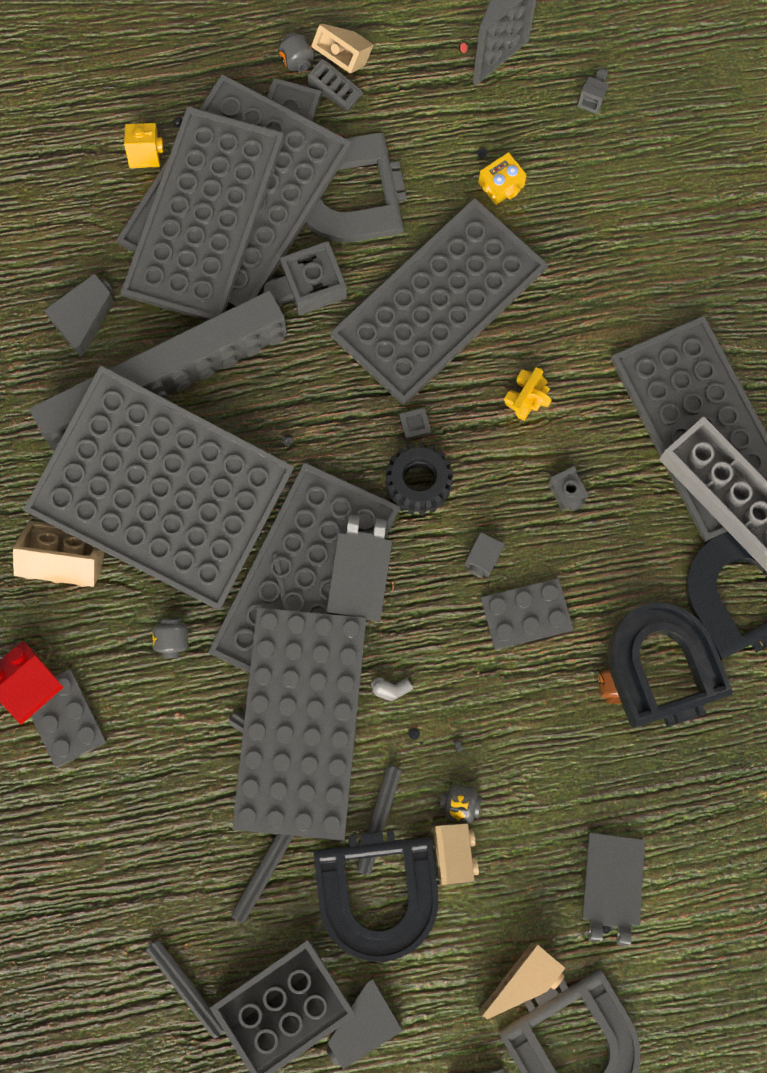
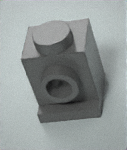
(565, 499)

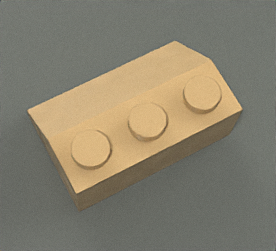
(55, 556)

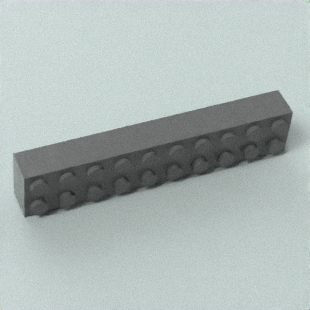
(179, 360)

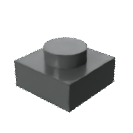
(415, 424)

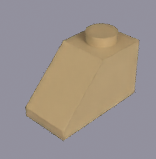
(342, 47)

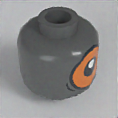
(296, 52)

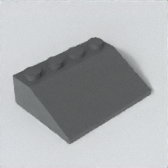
(501, 34)
(283, 1010)

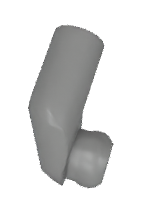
(390, 691)

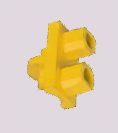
(532, 395)

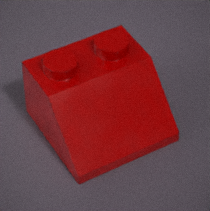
(25, 682)

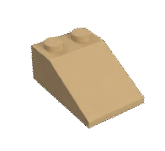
(527, 979)

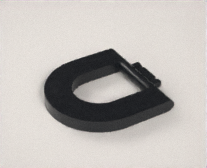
(706, 603)
(631, 679)
(422, 892)

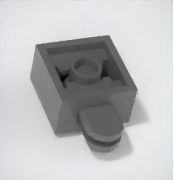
(309, 279)

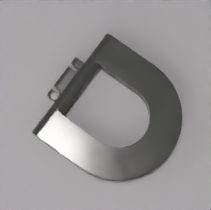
(368, 222)
(606, 1011)

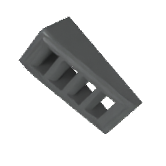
(324, 68)

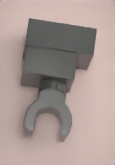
(594, 92)

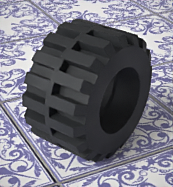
(423, 458)

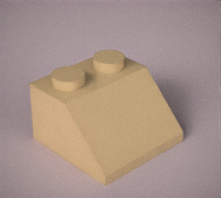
(454, 854)

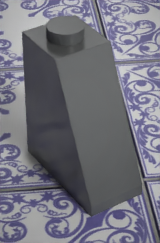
(82, 312)
(365, 1031)

